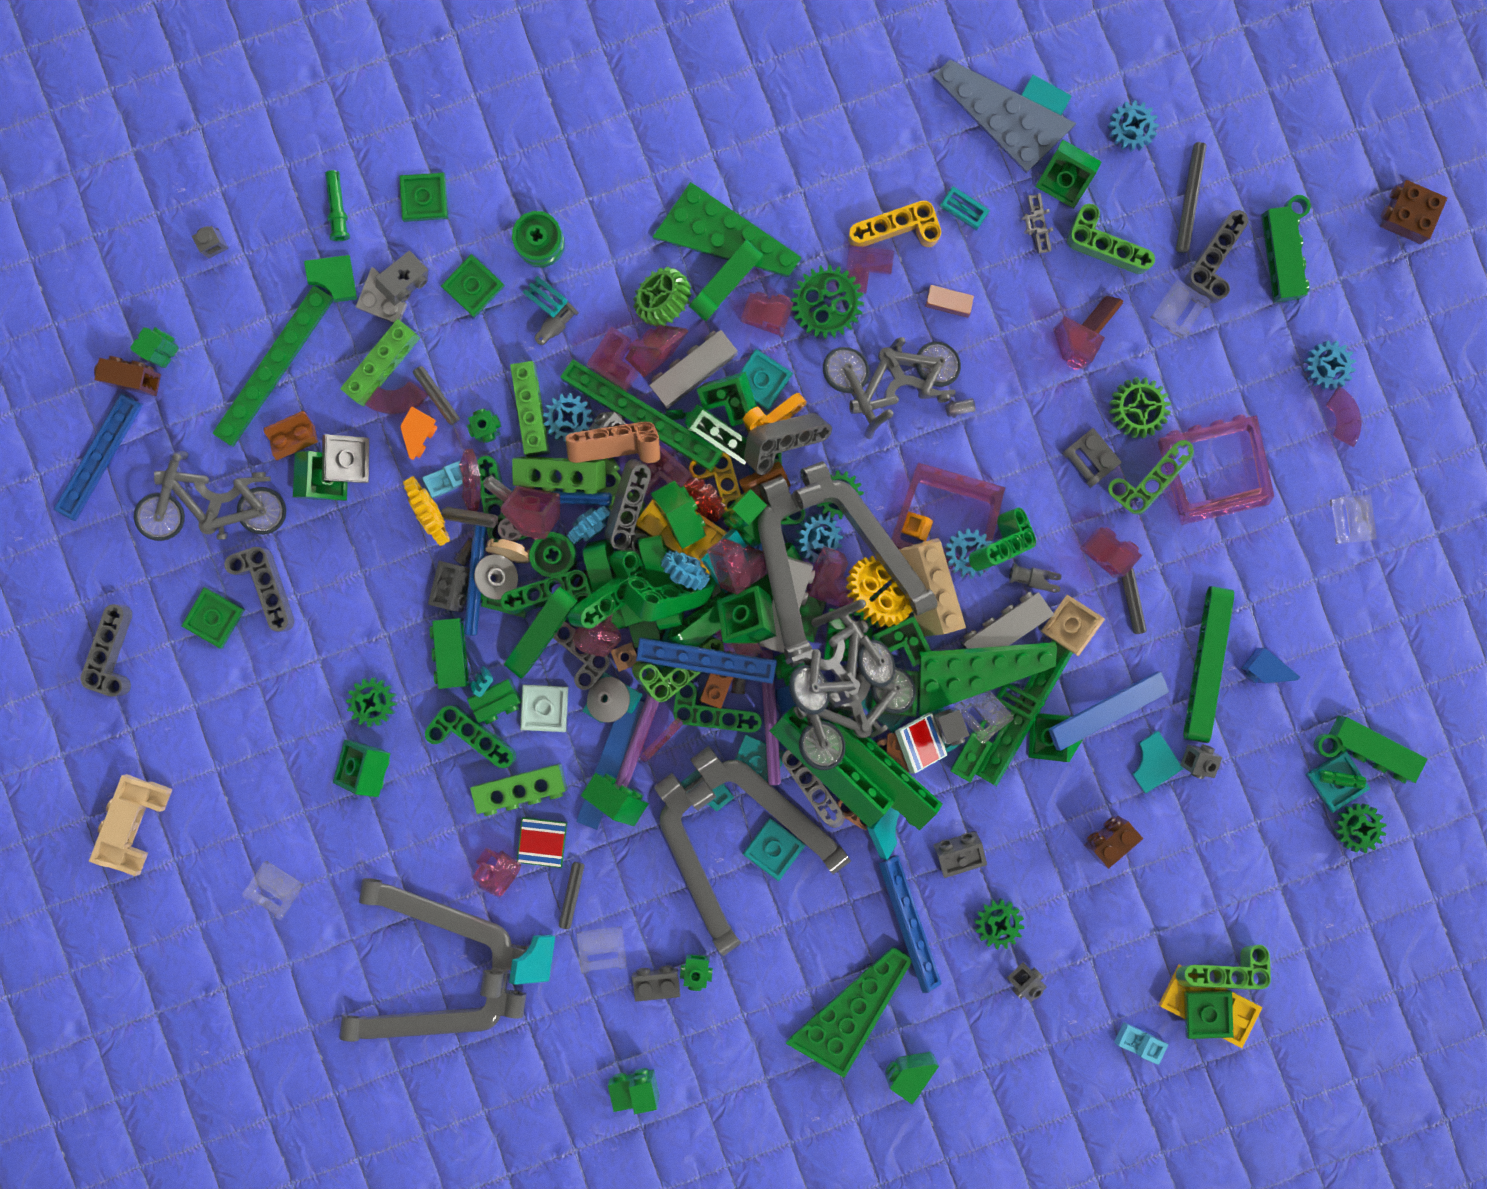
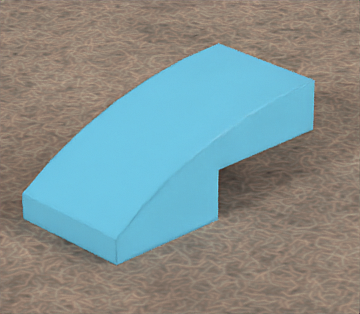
(444, 480)
(1141, 1043)

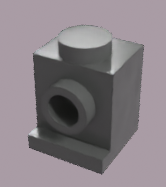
(208, 238)

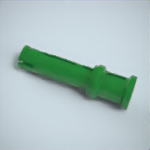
(337, 216)

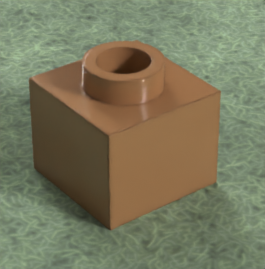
(630, 650)

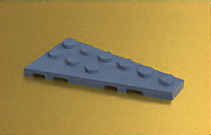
(1012, 121)

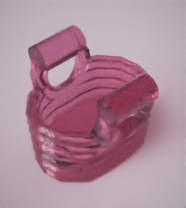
(599, 639)
(499, 877)

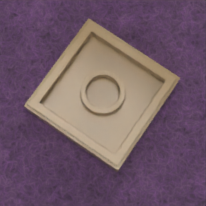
(1072, 625)

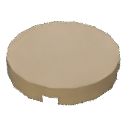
(508, 549)

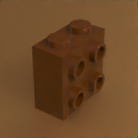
(1413, 211)
(127, 375)
(1112, 841)

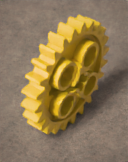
(426, 511)
(865, 580)

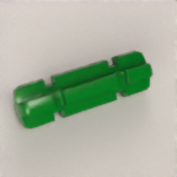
(1342, 779)

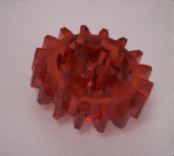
(706, 499)

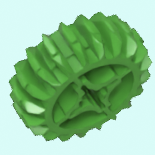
(662, 296)
(1139, 399)

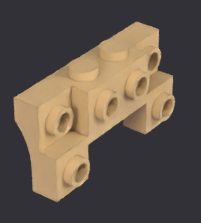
(122, 822)

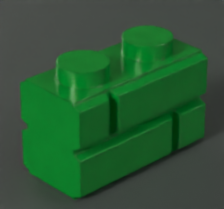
(155, 346)
(495, 701)

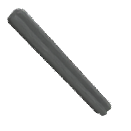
(1191, 197)

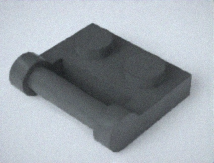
(1096, 452)

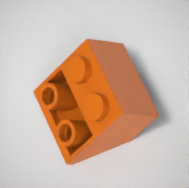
(415, 430)

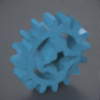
(1135, 116)
(1337, 359)
(576, 411)
(589, 524)
(815, 537)
(963, 547)
(685, 570)

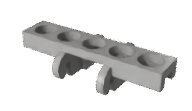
(1037, 231)

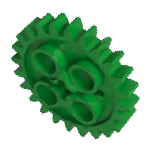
(818, 283)

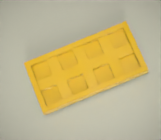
(654, 524)
(1244, 1011)

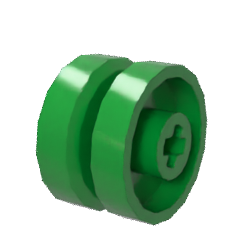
(535, 226)

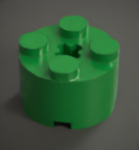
(542, 549)

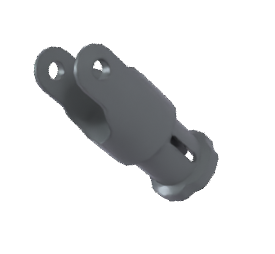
(554, 326)
(1034, 578)

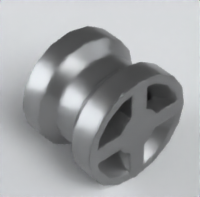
(505, 529)

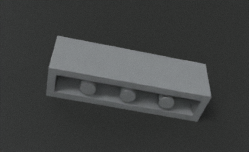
(693, 369)
(801, 576)
(1012, 624)

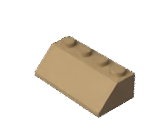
(931, 567)

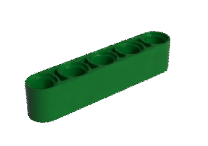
(540, 632)

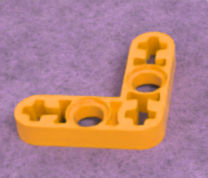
(786, 410)

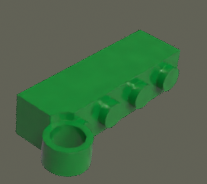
(1285, 250)
(1374, 748)

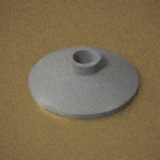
(502, 569)
(617, 701)

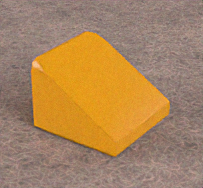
(917, 526)

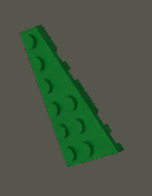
(716, 230)
(964, 673)
(845, 1023)

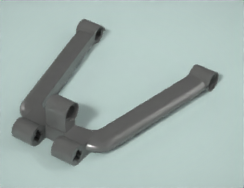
(817, 490)
(700, 794)
(493, 986)

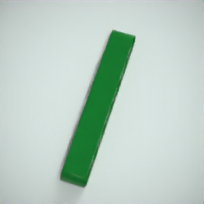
(706, 619)
(1208, 664)

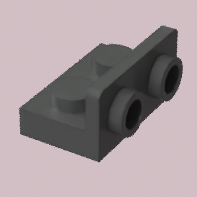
(450, 587)
(960, 854)
(656, 983)

